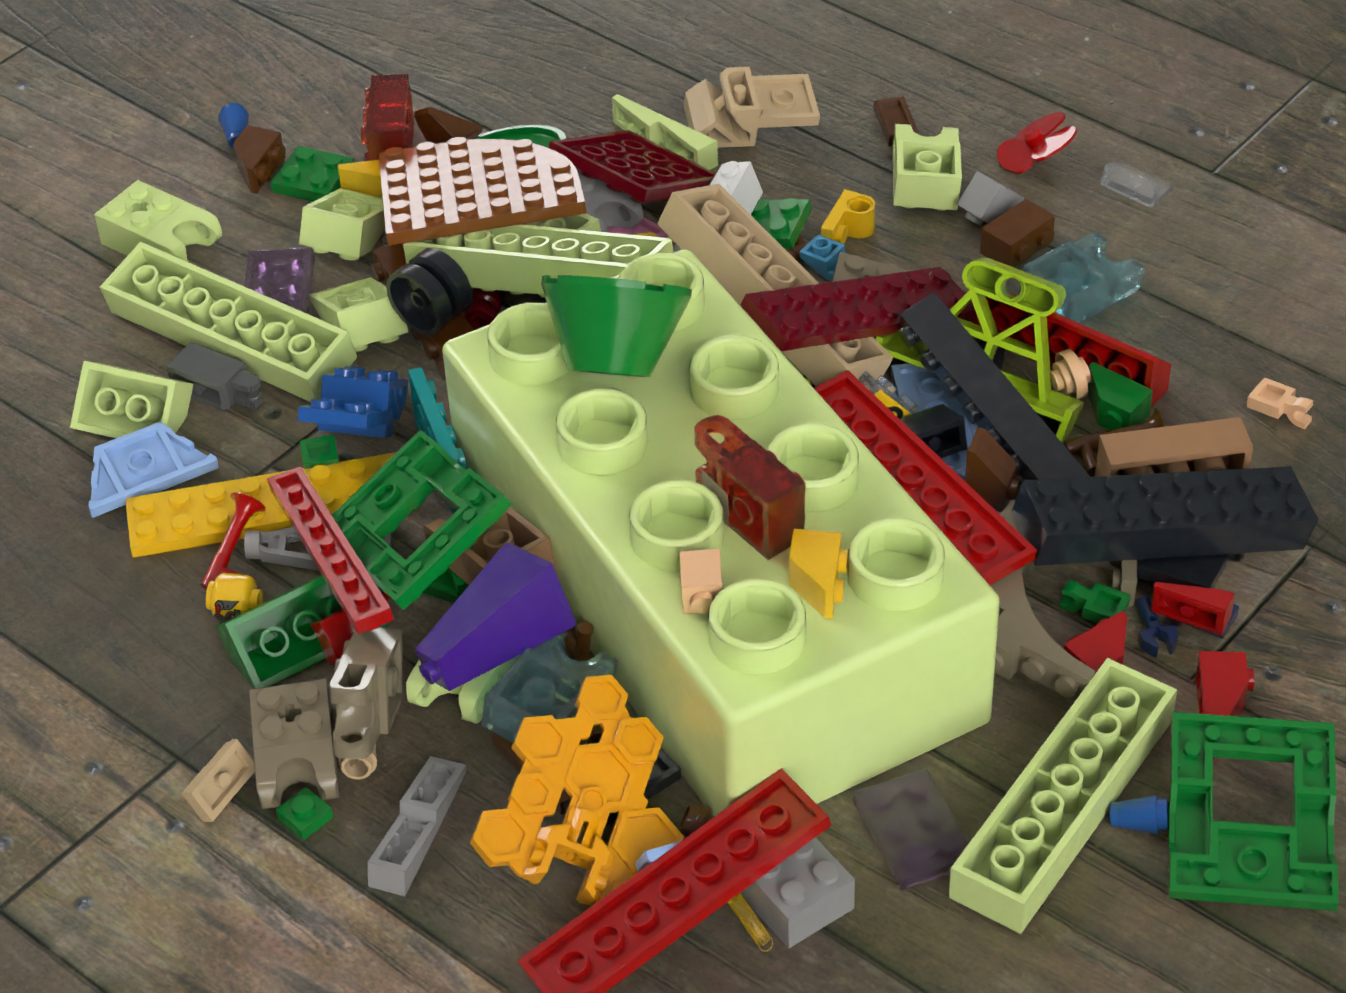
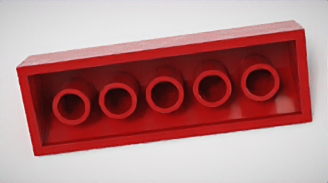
(1089, 345)

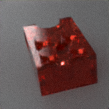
(762, 493)

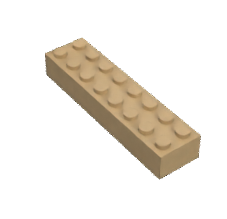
(752, 261)

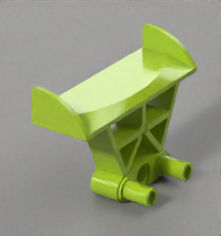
(1038, 297)

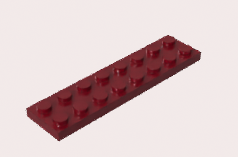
(848, 308)

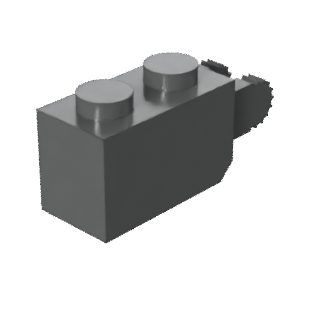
(216, 378)

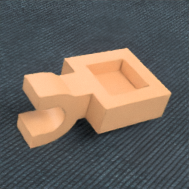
(1276, 398)

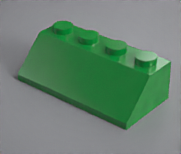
(278, 634)

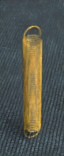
(731, 905)

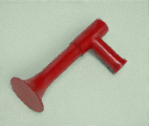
(244, 509)

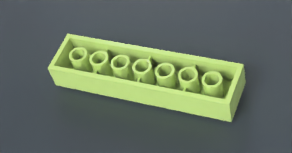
(521, 254)
(211, 311)
(1062, 795)

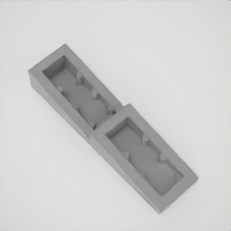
(410, 836)

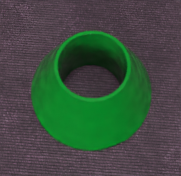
(613, 322)

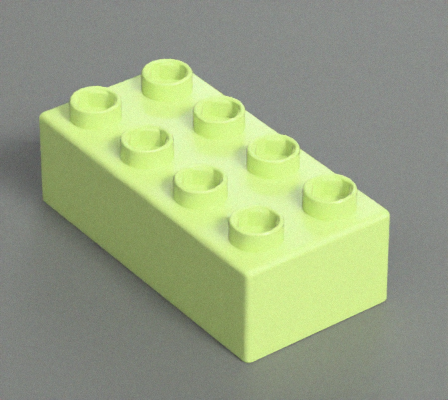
(615, 489)

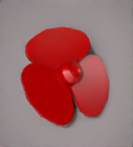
(1035, 143)

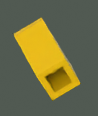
(815, 568)

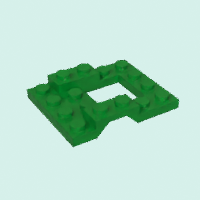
(399, 489)
(1250, 860)

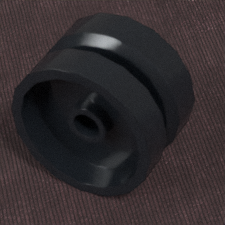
(429, 291)

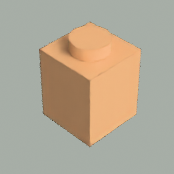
(700, 579)

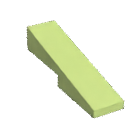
(665, 132)

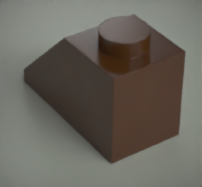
(991, 471)

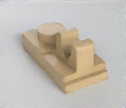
(219, 780)

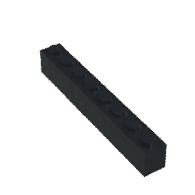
(984, 391)

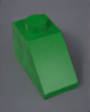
(1116, 399)

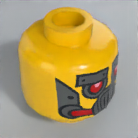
(232, 595)

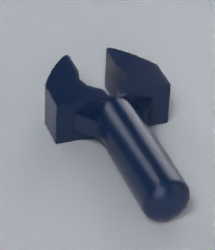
(1154, 629)

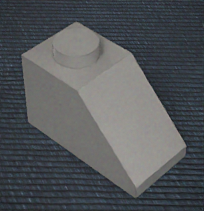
(987, 199)

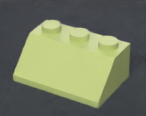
(123, 400)

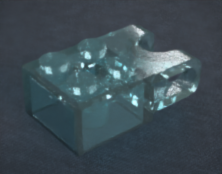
(1087, 276)
(540, 685)

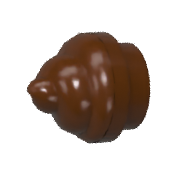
(694, 818)

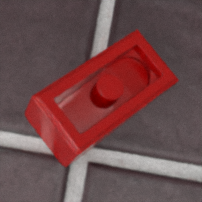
(1193, 605)

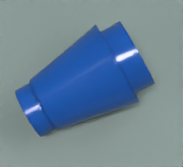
(233, 120)
(1141, 814)

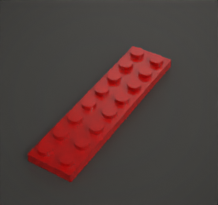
(940, 492)
(677, 890)

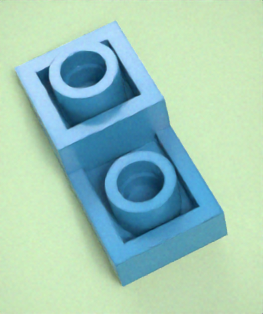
(822, 255)

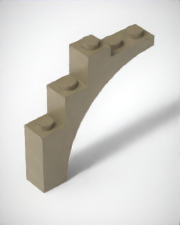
(1024, 642)

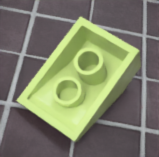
(343, 223)
(362, 311)

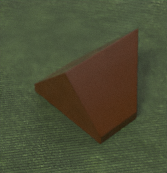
(442, 126)

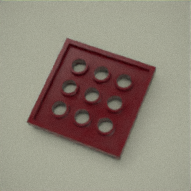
(633, 165)

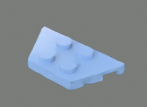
(143, 465)

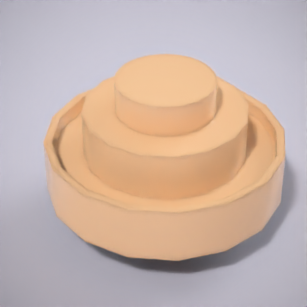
(1070, 374)

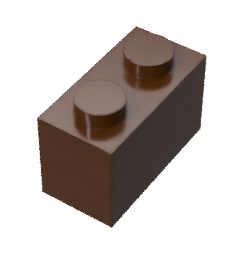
(1017, 234)

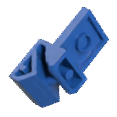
(358, 402)

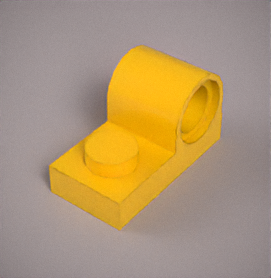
(850, 217)

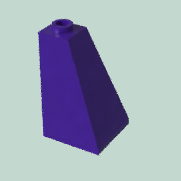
(499, 615)

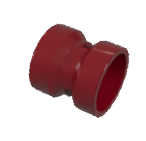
(483, 308)

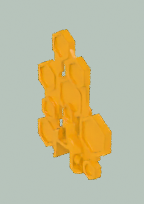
(599, 781)

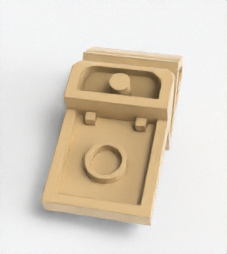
(749, 104)

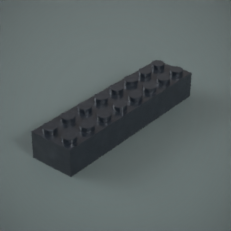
(1164, 515)

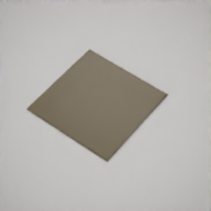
(721, 494)

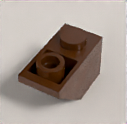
(258, 155)

